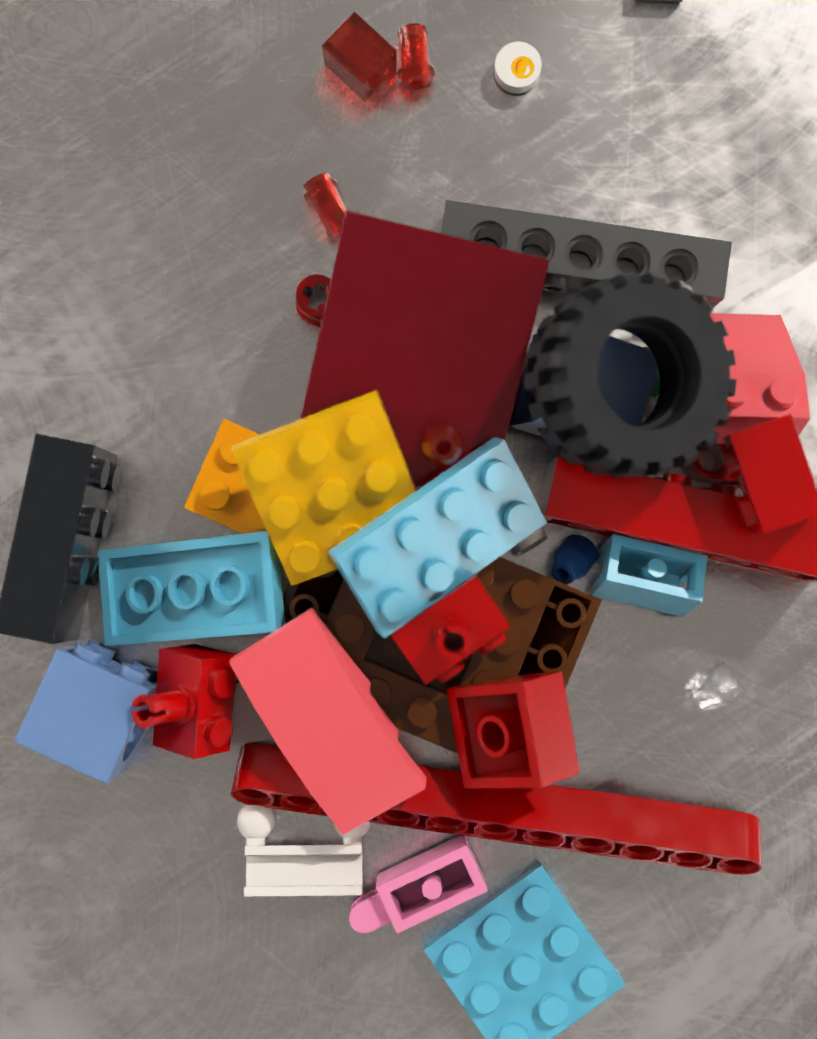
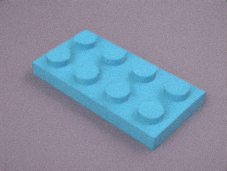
(438, 536)
(191, 589)

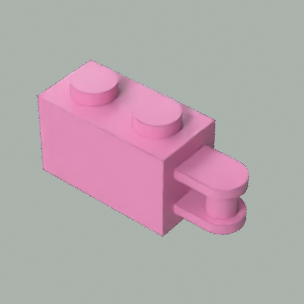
(420, 888)

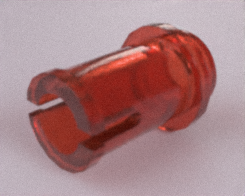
(415, 65)
(327, 202)

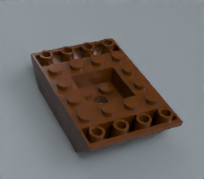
(544, 636)

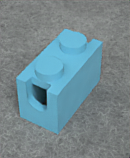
(650, 575)

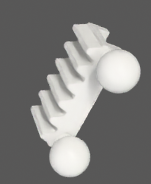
(299, 868)

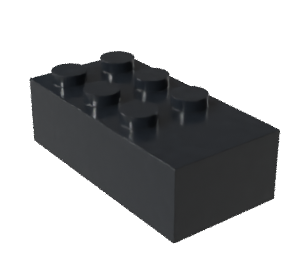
(57, 539)

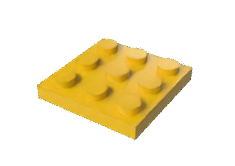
(324, 480)

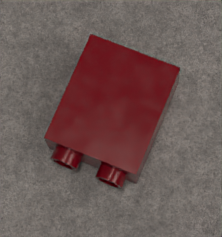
(429, 328)

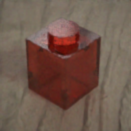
(360, 57)

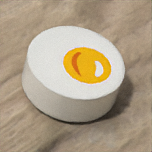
(517, 67)

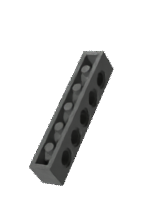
(700, 258)

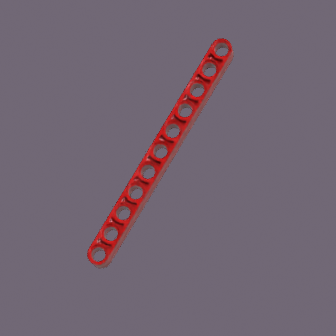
(535, 816)

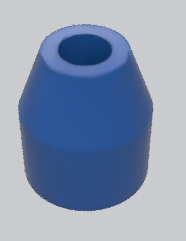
(573, 559)

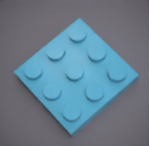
(524, 961)

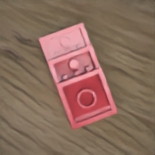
(327, 722)

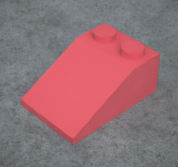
(766, 373)

